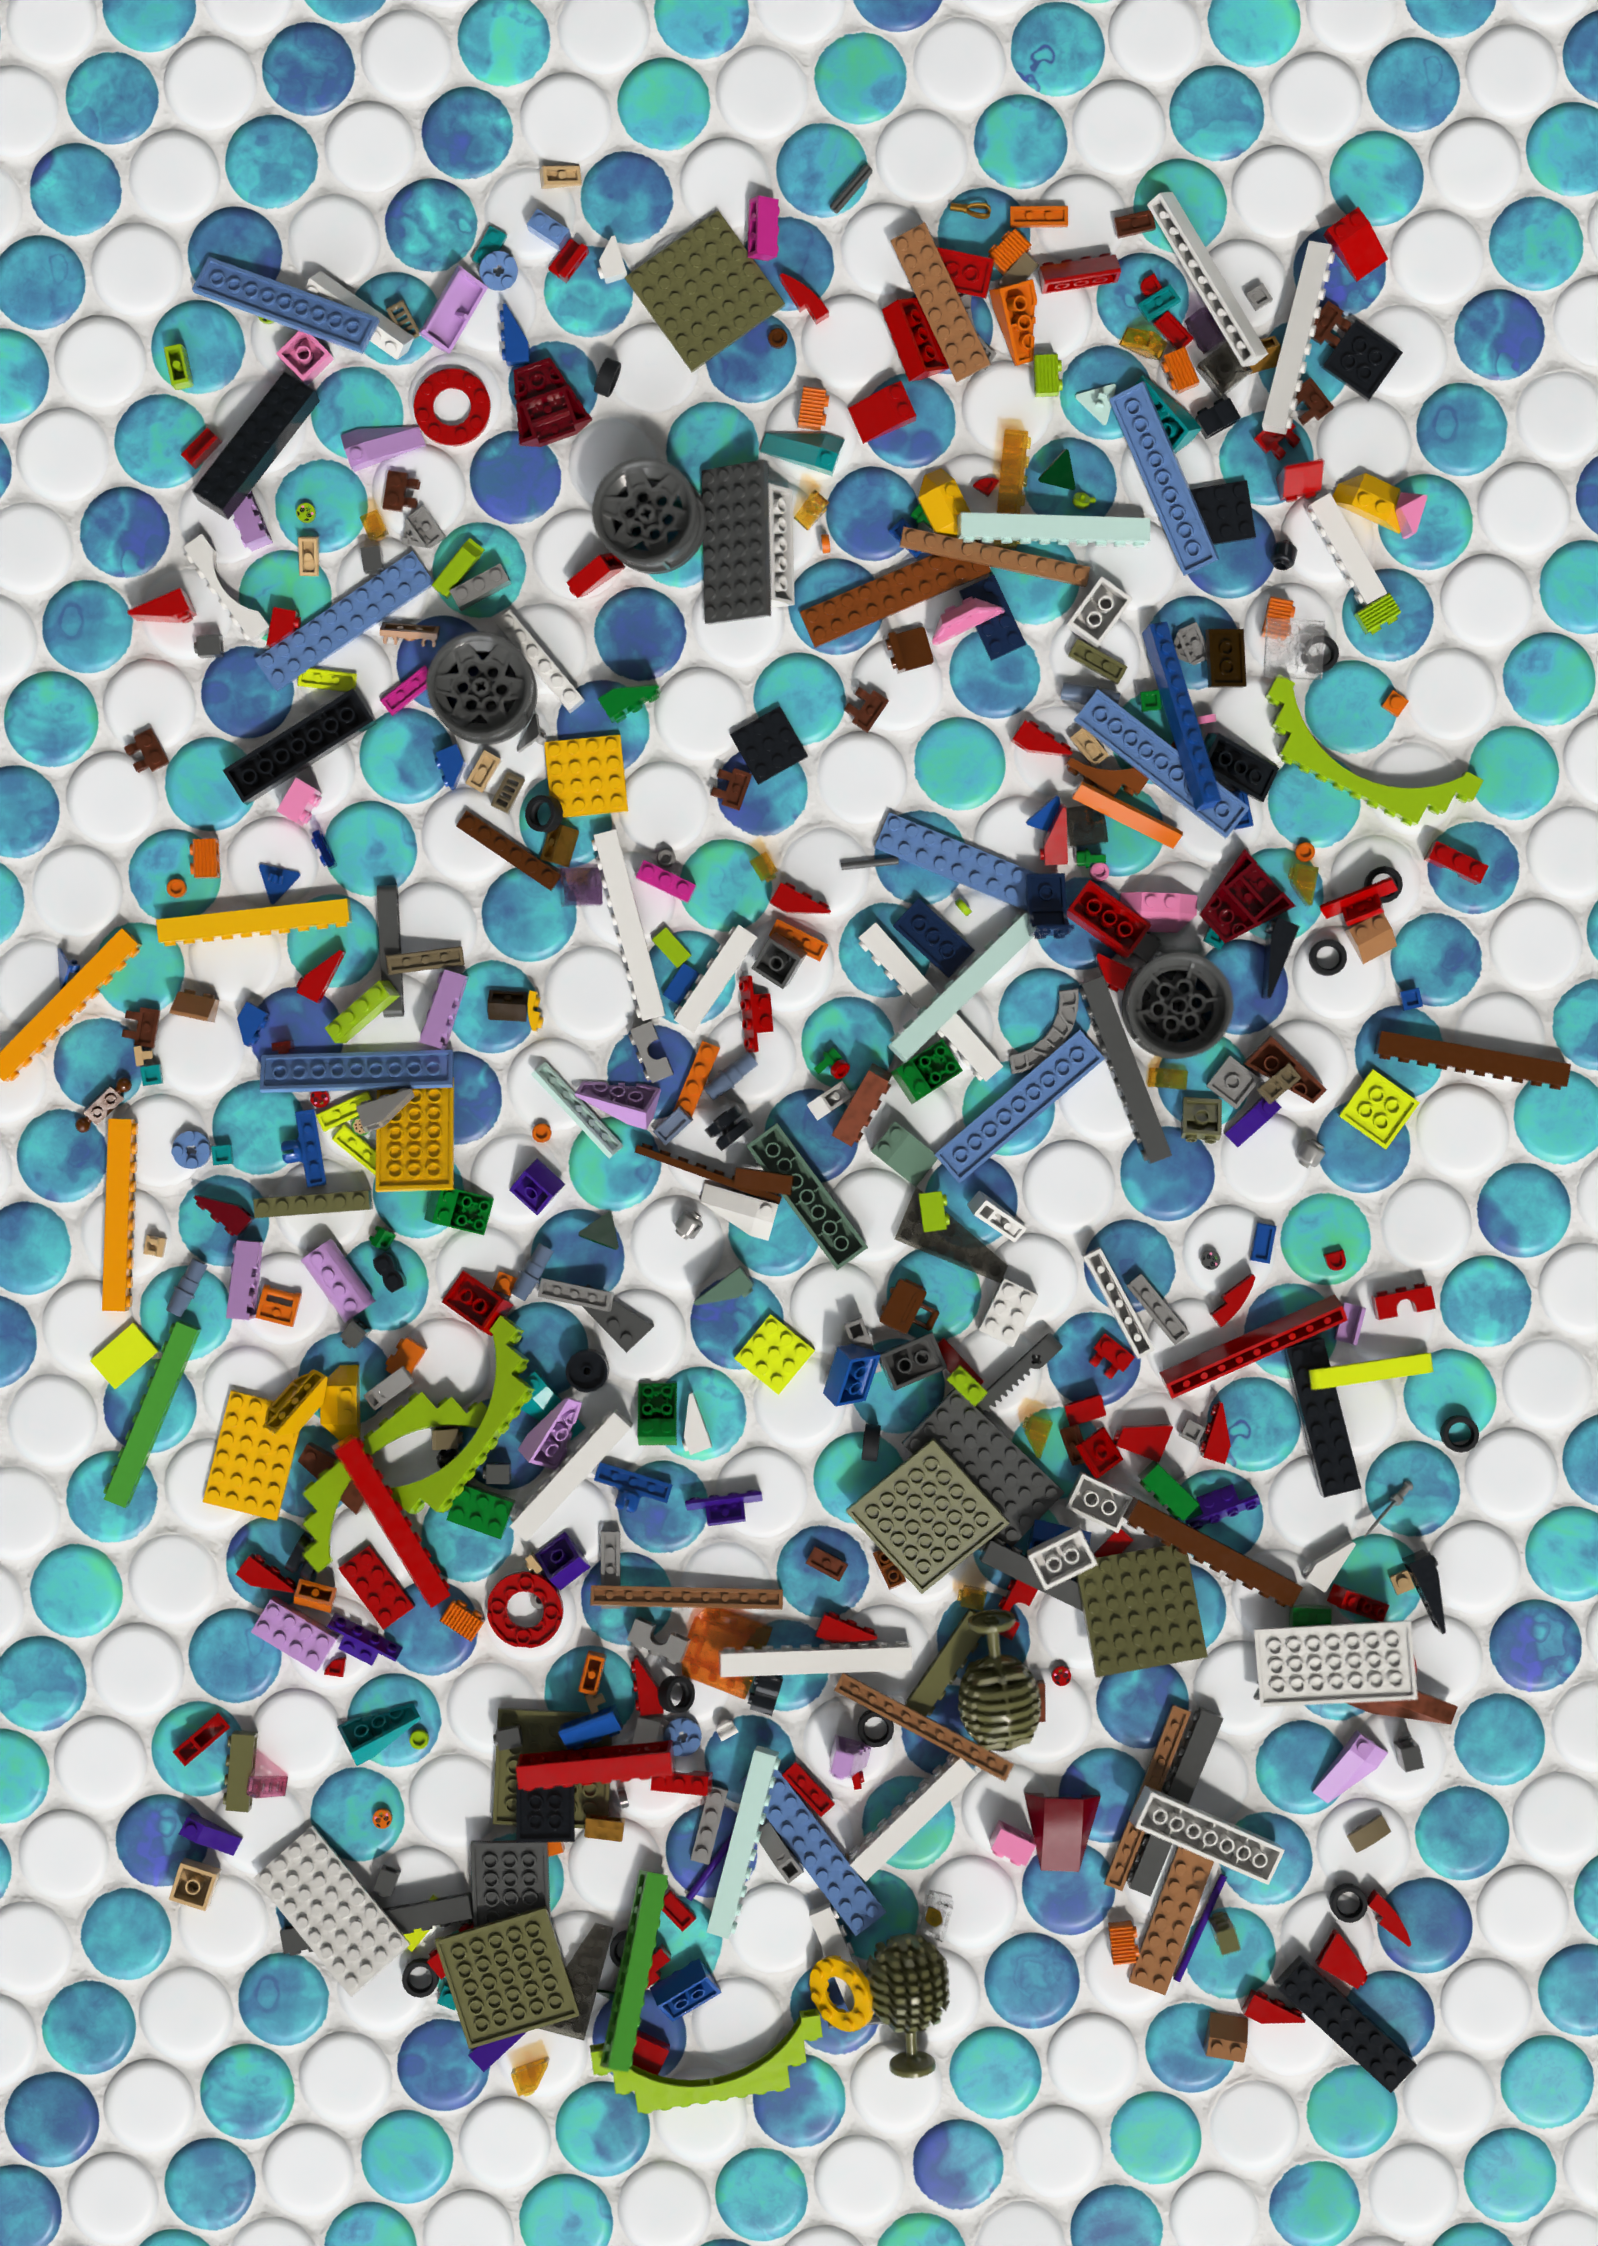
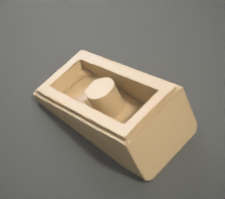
(560, 176)
(308, 555)

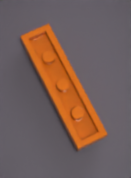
(697, 1077)

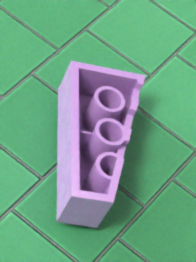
(251, 524)
(444, 1009)
(244, 1280)
(848, 1757)

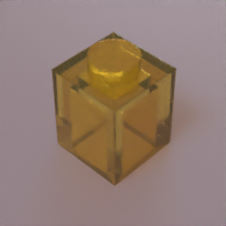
(374, 526)
(764, 867)
(972, 1597)

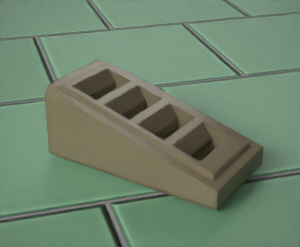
(391, 309)
(501, 807)

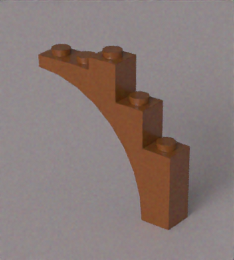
(1110, 780)

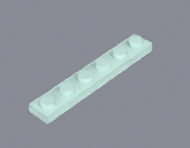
(577, 1110)

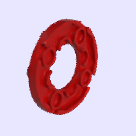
(457, 434)
(506, 1628)

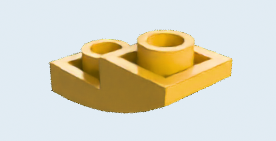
(535, 1018)

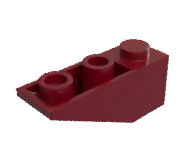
(229, 1214)

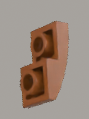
(890, 1572)

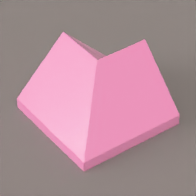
(1409, 512)

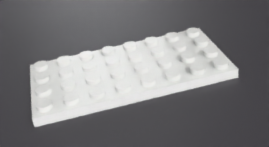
(1335, 1663)
(332, 1911)

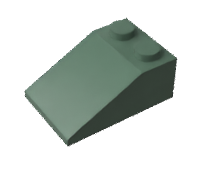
(904, 1153)
(730, 1287)

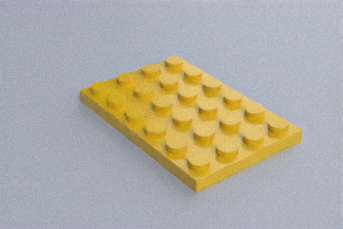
(417, 1143)
(249, 1461)

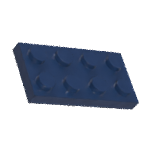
(1000, 633)
(933, 938)

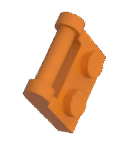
(275, 1311)

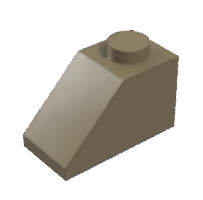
(446, 1438)

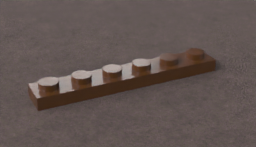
(508, 850)

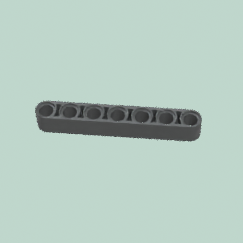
(390, 942)

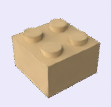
(194, 1884)

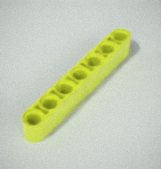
(1370, 1371)

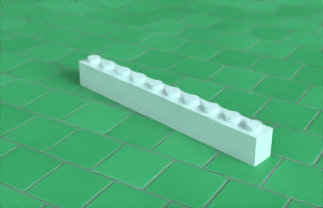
(1053, 529)
(962, 990)
(743, 1841)

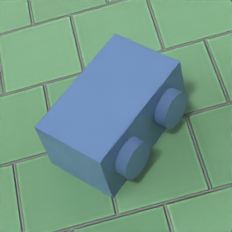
(548, 230)

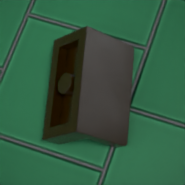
(507, 1005)

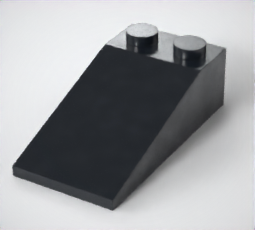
(1239, 767)
(1277, 947)
(1426, 1581)

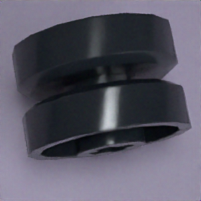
(728, 1127)
(576, 1374)
(297, 1559)

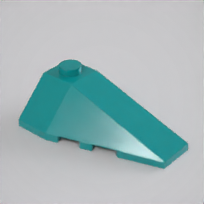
(1177, 421)
(809, 450)
(544, 1400)
(372, 1734)

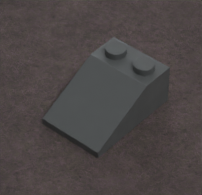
(912, 1361)

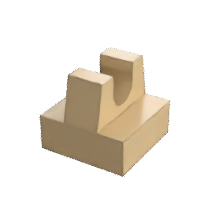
(141, 1056)
(155, 1246)
(594, 1701)

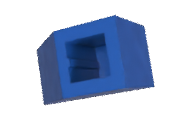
(452, 764)
(250, 1023)

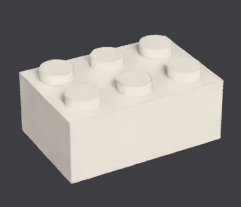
(1099, 612)
(1008, 1312)
(1098, 1501)
(1062, 1557)

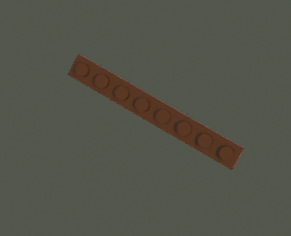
(700, 1169)

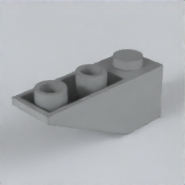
(379, 1112)
(859, 1336)
(389, 1388)
(780, 1853)

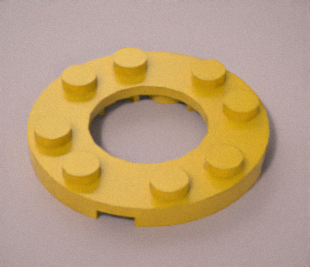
(847, 1971)

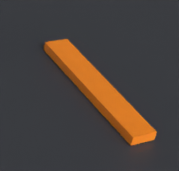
(1127, 815)

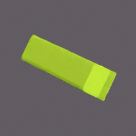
(458, 567)

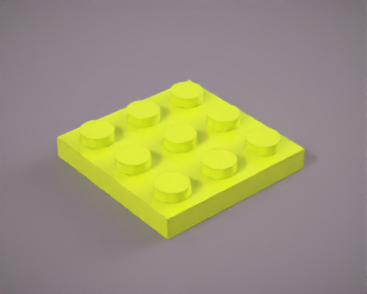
(1379, 1109)
(774, 1354)

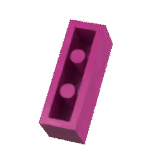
(763, 228)
(666, 881)

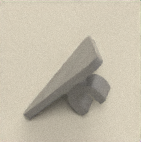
(532, 734)

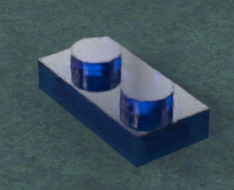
(319, 842)

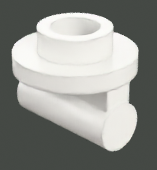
(726, 1729)

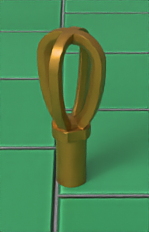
(965, 208)

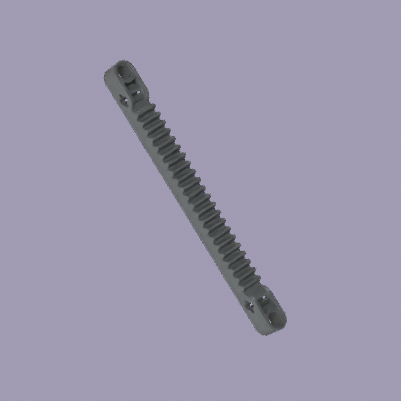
(1046, 1348)

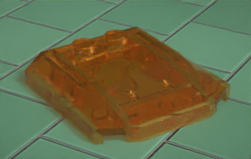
(711, 1633)

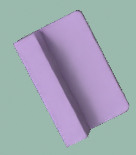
(1350, 1329)

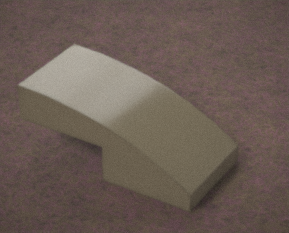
(1020, 271)
(1279, 1083)
(1369, 1833)

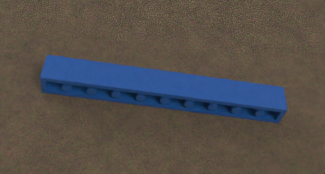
(1181, 716)

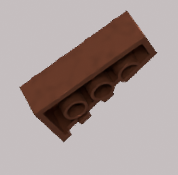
(1272, 1057)
(862, 1104)
(317, 1460)

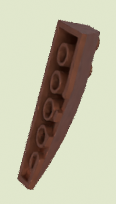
(1424, 1708)

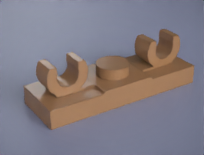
(409, 632)

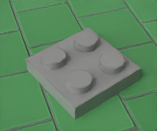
(1232, 1082)

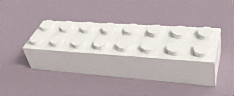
(574, 1471)
(911, 1815)
(1206, 1835)

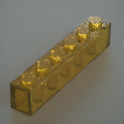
(1012, 476)

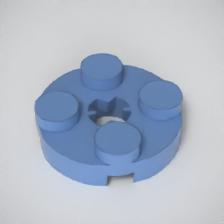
(509, 268)
(180, 1150)
(685, 1725)

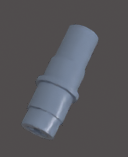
(1082, 694)
(730, 1076)
(531, 1272)
(186, 1288)

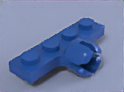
(306, 1148)
(632, 1486)

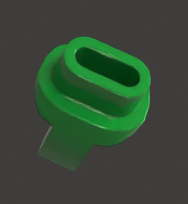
(919, 515)
(1084, 858)
(831, 1057)

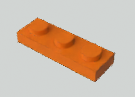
(1038, 216)
(814, 947)

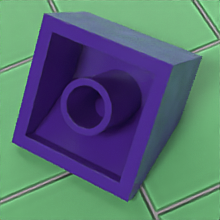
(537, 1187)
(562, 1561)

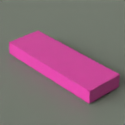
(406, 691)

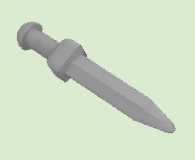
(1396, 1499)

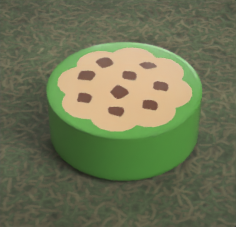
(357, 1127)

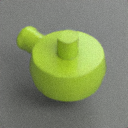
(1082, 500)

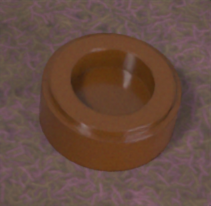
(777, 338)

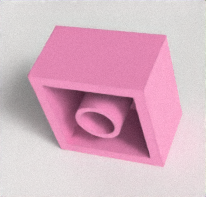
(305, 357)
(299, 802)
(1012, 1843)

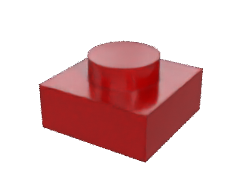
(857, 1779)

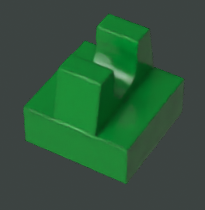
(1150, 701)
(382, 1239)

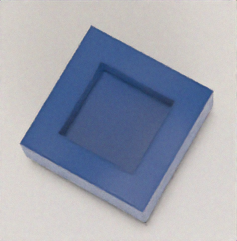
(1411, 999)

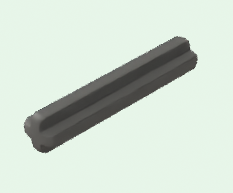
(851, 189)

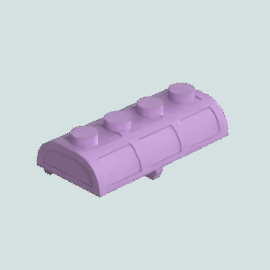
(453, 310)
(338, 1280)

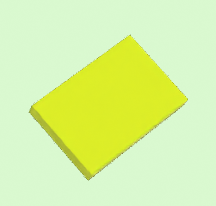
(124, 1355)

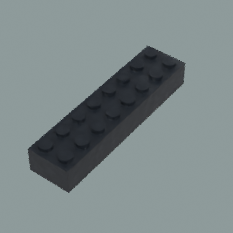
(256, 445)
(299, 746)
(1322, 1420)
(1345, 2023)

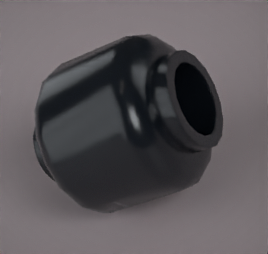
(1283, 555)

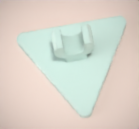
(1098, 402)

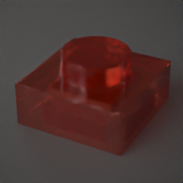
(283, 1047)

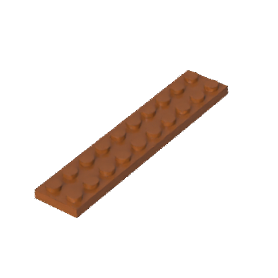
(887, 596)

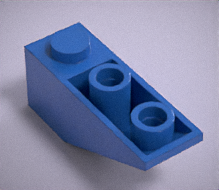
(516, 345)

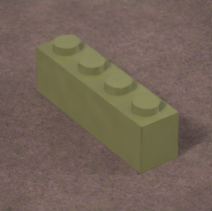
(241, 1766)

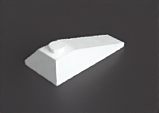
(744, 1211)

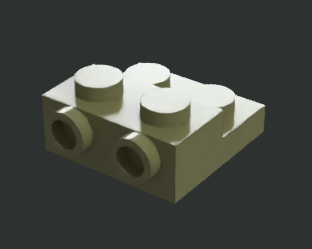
(1201, 1119)

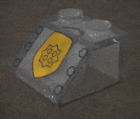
(935, 1914)

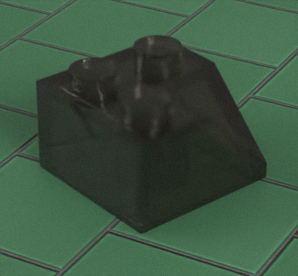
(1222, 370)
(1085, 827)

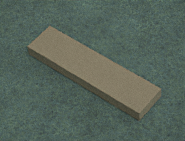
(424, 960)

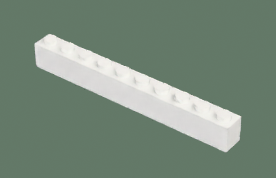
(1207, 279)
(1297, 337)
(629, 925)
(920, 991)
(815, 1659)

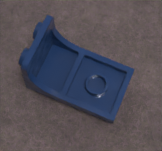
(1047, 905)

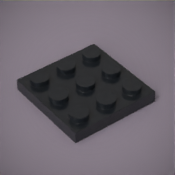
(1362, 360)
(1226, 511)
(769, 745)
(545, 1815)

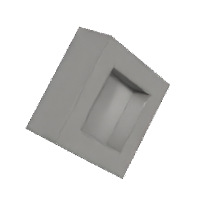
(1259, 297)
(1192, 1431)

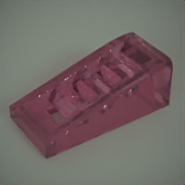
(255, 1786)

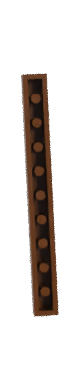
(1472, 1059)
(1212, 1552)

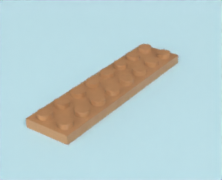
(940, 302)
(1171, 1921)

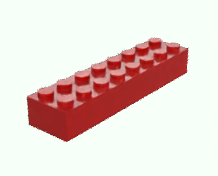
(595, 1765)

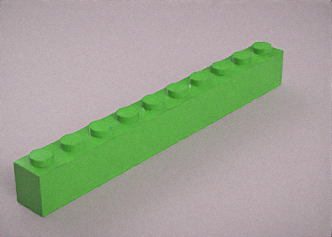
(152, 1413)
(634, 1971)

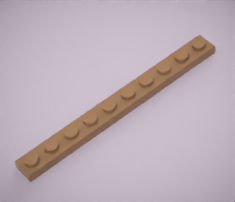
(994, 557)
(686, 1597)
(924, 1727)
(1154, 1778)

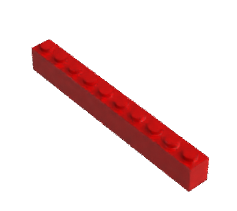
(1253, 1346)
(391, 1521)

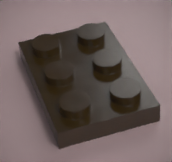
(1225, 658)

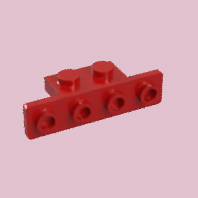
(1360, 903)
(756, 1013)

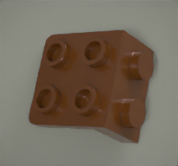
(909, 649)

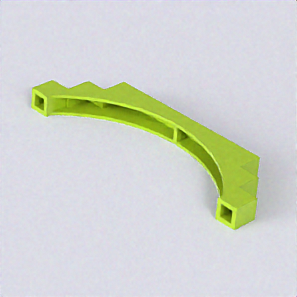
(1306, 753)
(507, 1398)
(328, 1490)
(758, 2078)

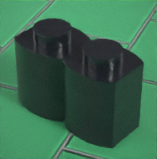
(1217, 418)
(391, 1275)
(765, 1694)

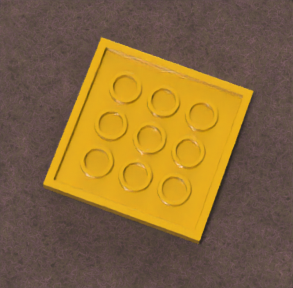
(587, 775)

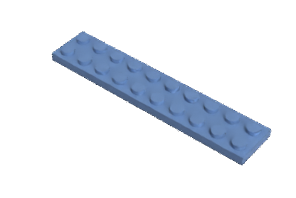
(286, 305)
(1164, 478)
(344, 621)
(1154, 759)
(954, 860)
(356, 1071)
(1019, 1106)
(821, 1856)

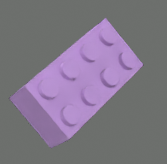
(295, 1633)

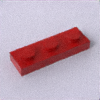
(808, 1789)

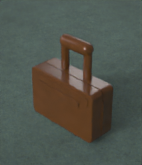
(904, 1305)

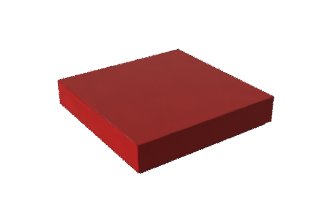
(1099, 1452)

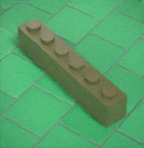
(313, 1204)
(944, 1666)

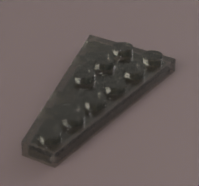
(951, 1244)
(584, 1975)

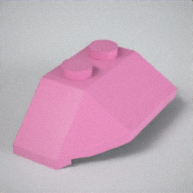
(964, 617)
(1162, 910)

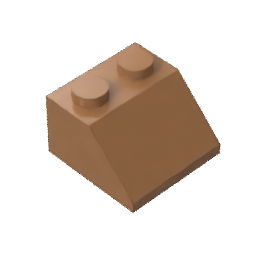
(1372, 937)
(195, 1006)
(1226, 2037)

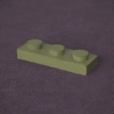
(1097, 661)

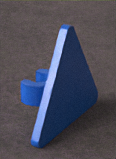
(1044, 816)
(277, 881)
(66, 967)

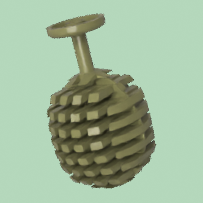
(998, 1691)
(908, 1990)

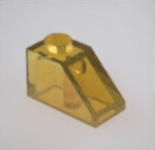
(1144, 343)
(1304, 882)
(1037, 1432)
(528, 2076)

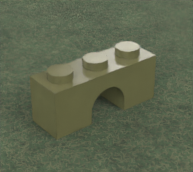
(1224, 1933)

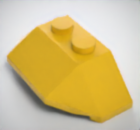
(1370, 499)
(942, 502)
(342, 1402)
(296, 1404)

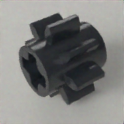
(445, 1457)

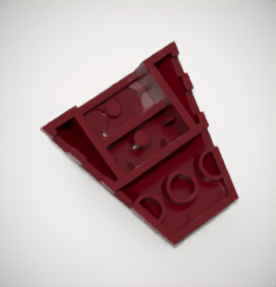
(546, 405)
(1244, 900)
(1061, 1829)

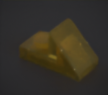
(811, 510)
(1167, 1078)

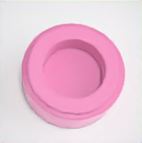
(1206, 719)
(1099, 872)

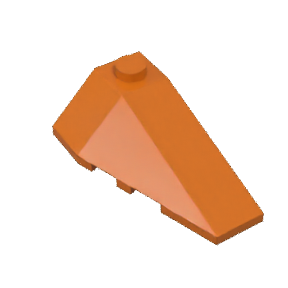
(1015, 310)

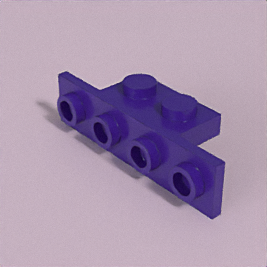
(1221, 1504)
(726, 1508)
(362, 1642)

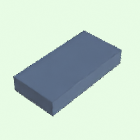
(673, 1125)

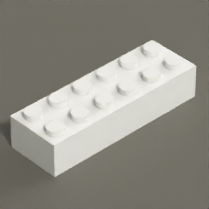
(781, 546)

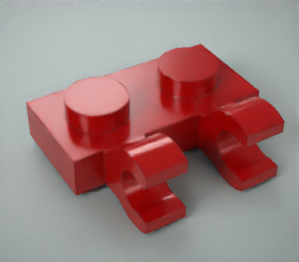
(1269, 441)
(1114, 1353)

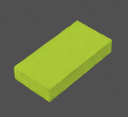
(671, 947)

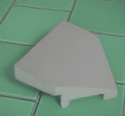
(422, 530)
(1190, 645)

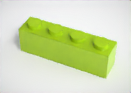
(362, 1011)

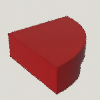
(986, 485)
(336, 1667)

